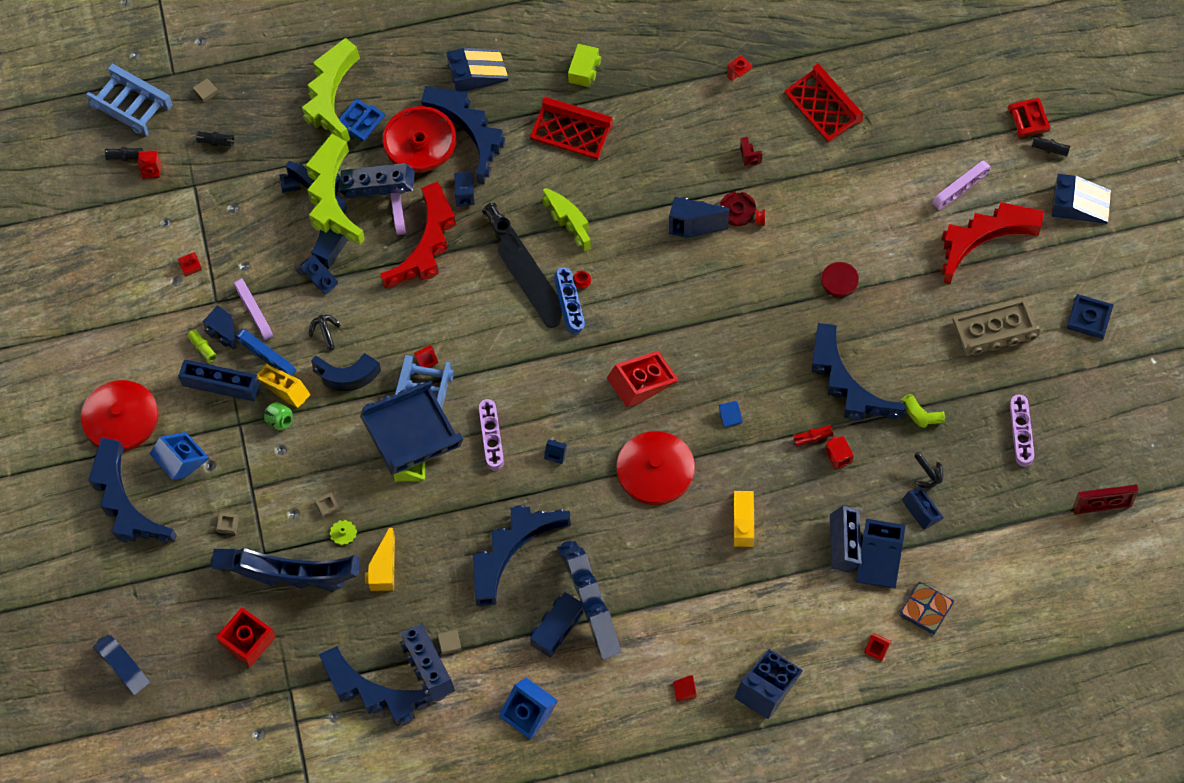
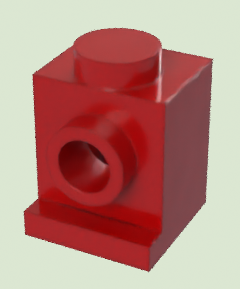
(149, 164)

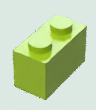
(583, 65)

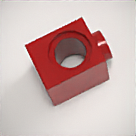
(839, 452)

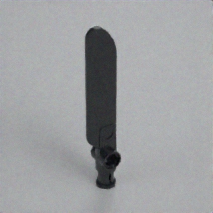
(524, 268)

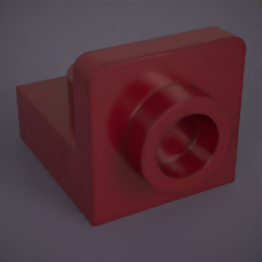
(747, 152)

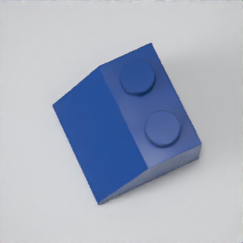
(178, 455)
(527, 707)

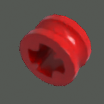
(760, 217)

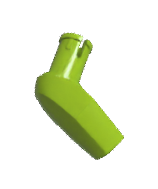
(919, 415)

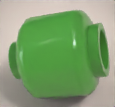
(278, 416)

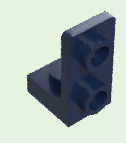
(464, 189)
(318, 274)

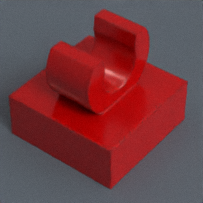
(189, 264)
(426, 357)

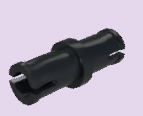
(215, 138)
(1050, 146)
(122, 154)

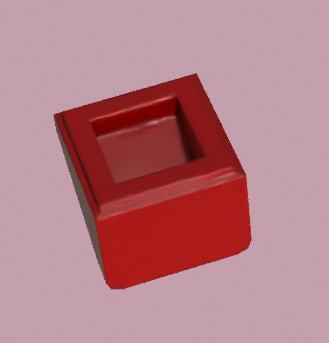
(877, 646)
(685, 688)

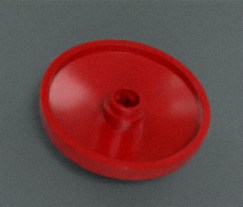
(419, 138)
(120, 413)
(655, 468)

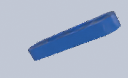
(572, 300)
(264, 352)

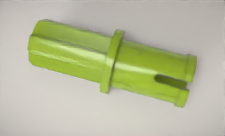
(202, 346)

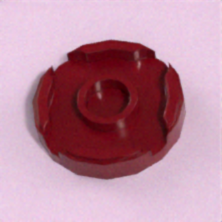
(741, 208)
(840, 279)

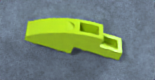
(568, 214)

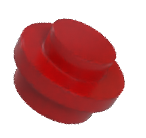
(582, 279)

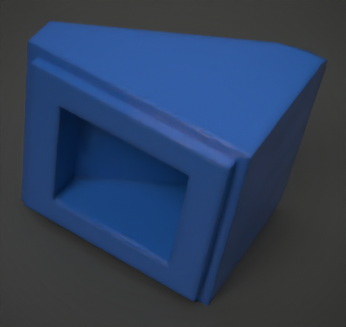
(730, 414)

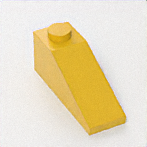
(283, 385)
(743, 518)
(381, 568)

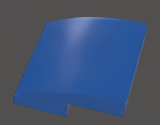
(361, 119)

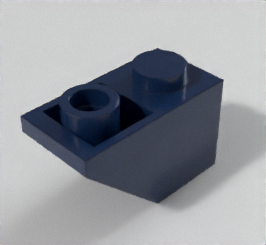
(221, 325)

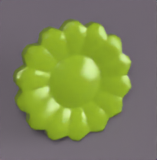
(343, 532)

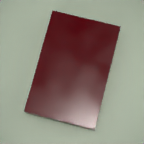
(1105, 499)

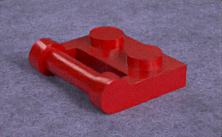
(1034, 115)

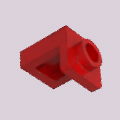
(738, 68)

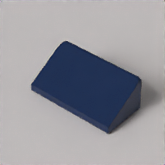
(922, 508)

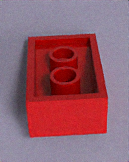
(641, 378)

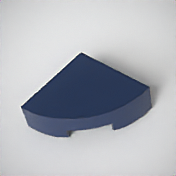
(288, 183)

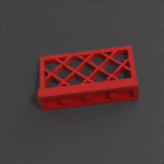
(838, 97)
(575, 113)

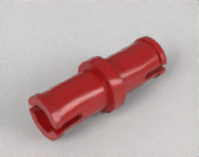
(813, 435)

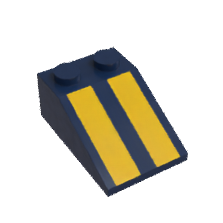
(475, 68)
(1080, 199)

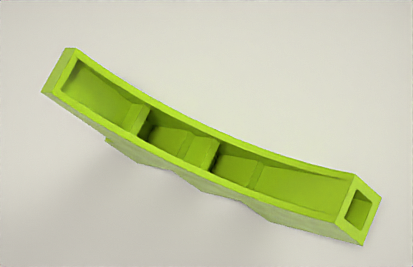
(329, 72)
(323, 170)

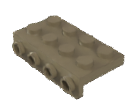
(996, 327)

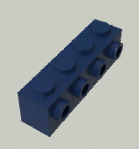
(376, 180)
(219, 380)
(427, 662)

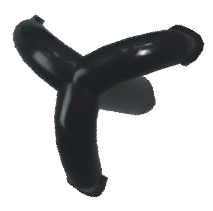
(321, 320)
(935, 476)

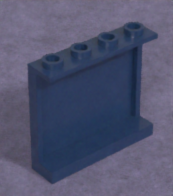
(409, 428)

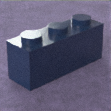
(845, 539)
(556, 624)

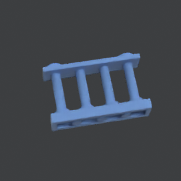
(131, 84)
(410, 369)

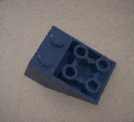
(696, 218)
(880, 553)
(767, 684)

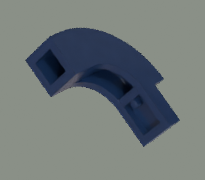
(348, 378)
(121, 664)

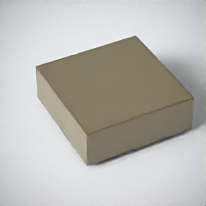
(205, 90)
(327, 505)
(227, 523)
(449, 642)

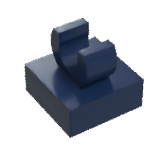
(555, 451)

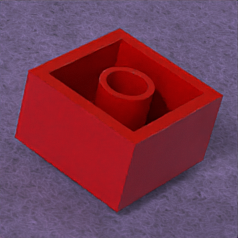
(245, 637)

